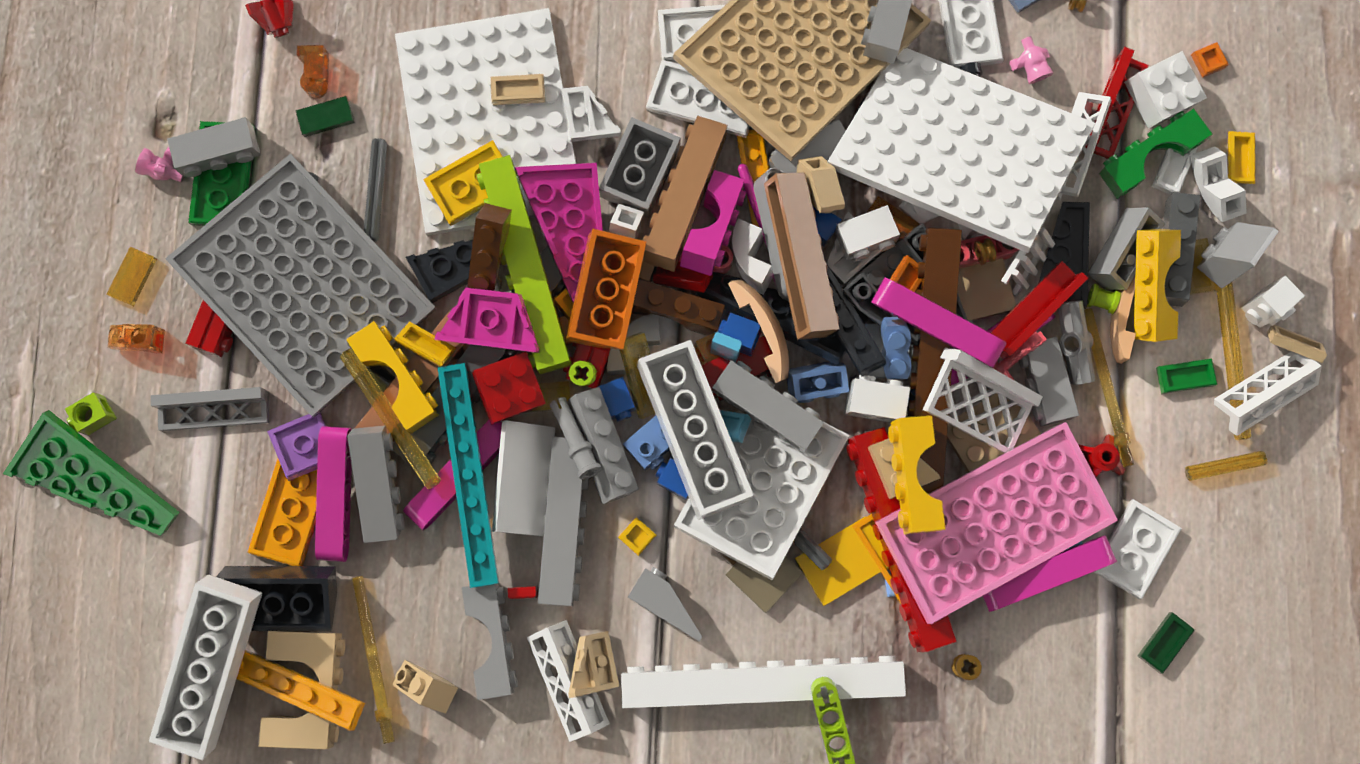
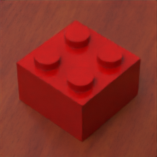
(508, 388)

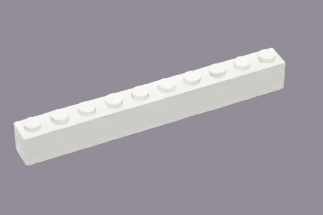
(760, 684)

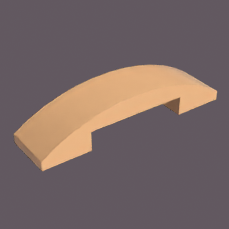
(1122, 340)
(778, 361)

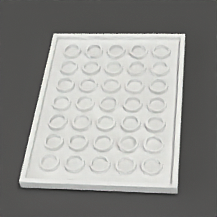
(450, 104)
(962, 147)

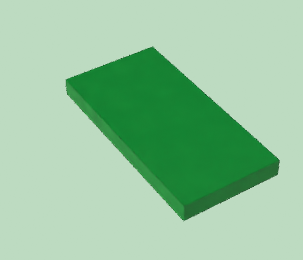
(216, 188)

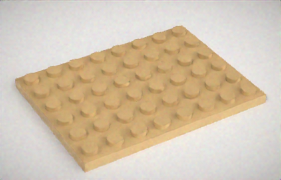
(788, 62)

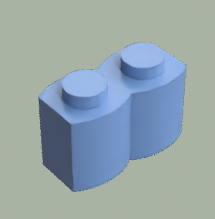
(896, 343)

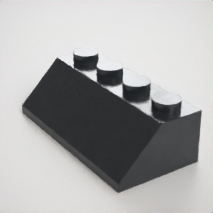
(291, 595)

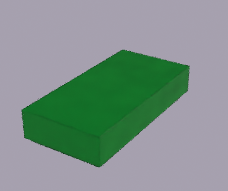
(1186, 376)

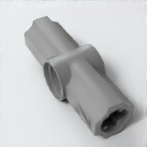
(1078, 359)

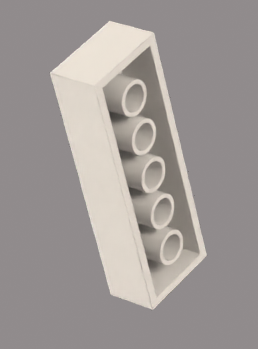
(694, 430)
(205, 667)

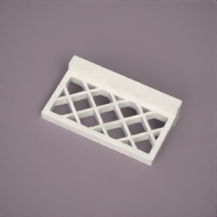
(986, 378)

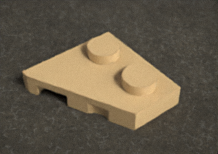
(882, 457)
(593, 666)

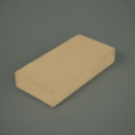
(517, 89)
(1297, 343)

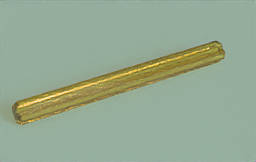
(1231, 344)
(389, 418)

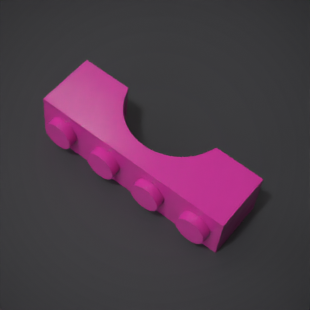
(704, 245)

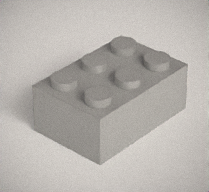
(640, 166)

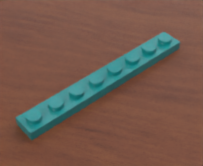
(468, 475)

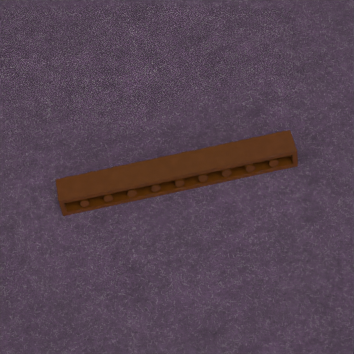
(939, 285)

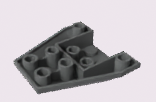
(865, 284)

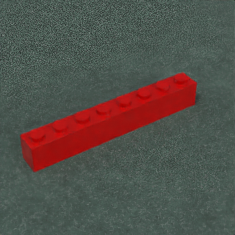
(922, 635)

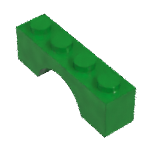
(1182, 136)

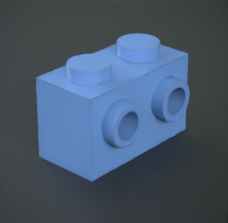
(817, 381)
(648, 445)

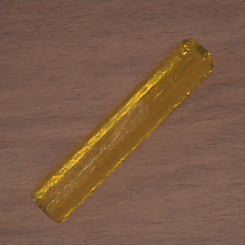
(1225, 465)

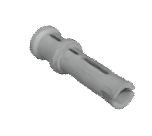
(579, 448)

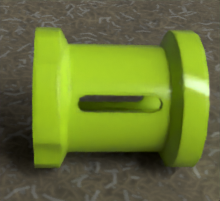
(1103, 298)
(574, 372)

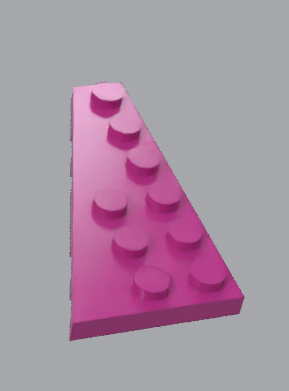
(566, 209)

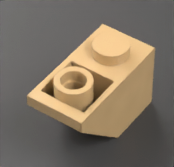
(823, 184)
(424, 687)

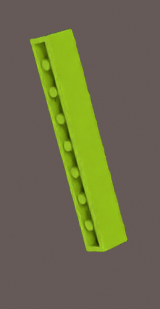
(525, 264)

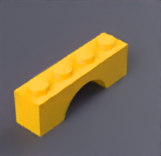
(1154, 256)
(412, 405)
(918, 510)

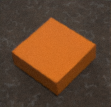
(1209, 59)

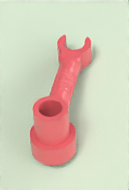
(1031, 344)

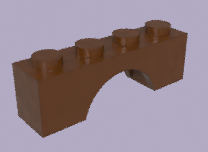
(487, 248)
(689, 310)

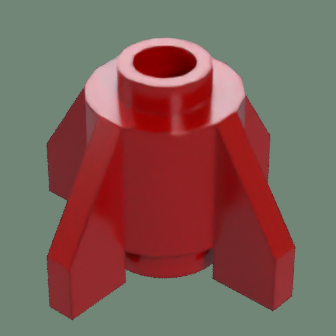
(272, 15)
(1110, 455)

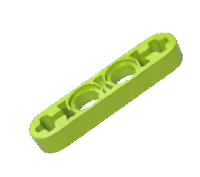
(835, 729)

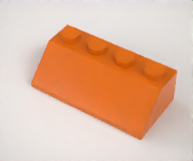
(606, 290)

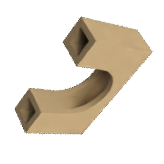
(323, 655)

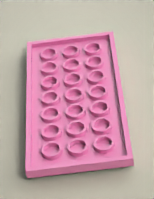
(1000, 522)

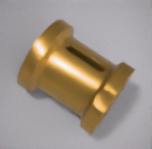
(974, 670)

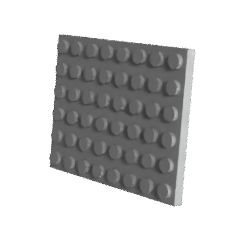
(297, 281)

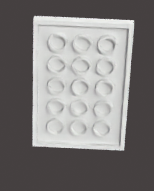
(783, 491)

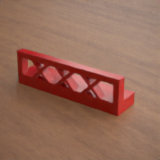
(1111, 90)
(1037, 307)

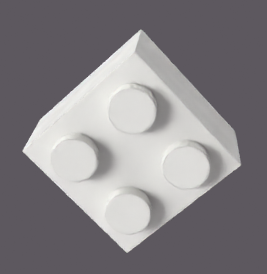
(1165, 89)
(876, 400)

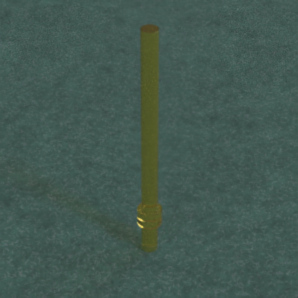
(1121, 438)
(383, 713)

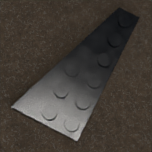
(825, 347)

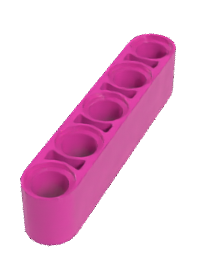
(938, 322)
(333, 495)
(433, 502)
(1053, 572)

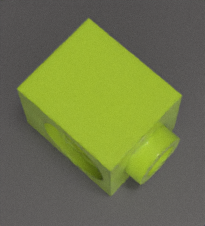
(101, 414)

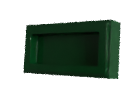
(325, 116)
(1166, 642)

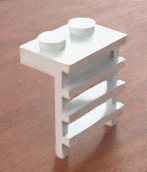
(1038, 248)

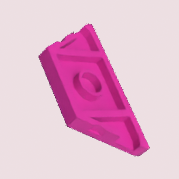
(490, 321)

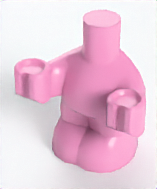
(1033, 61)
(157, 167)

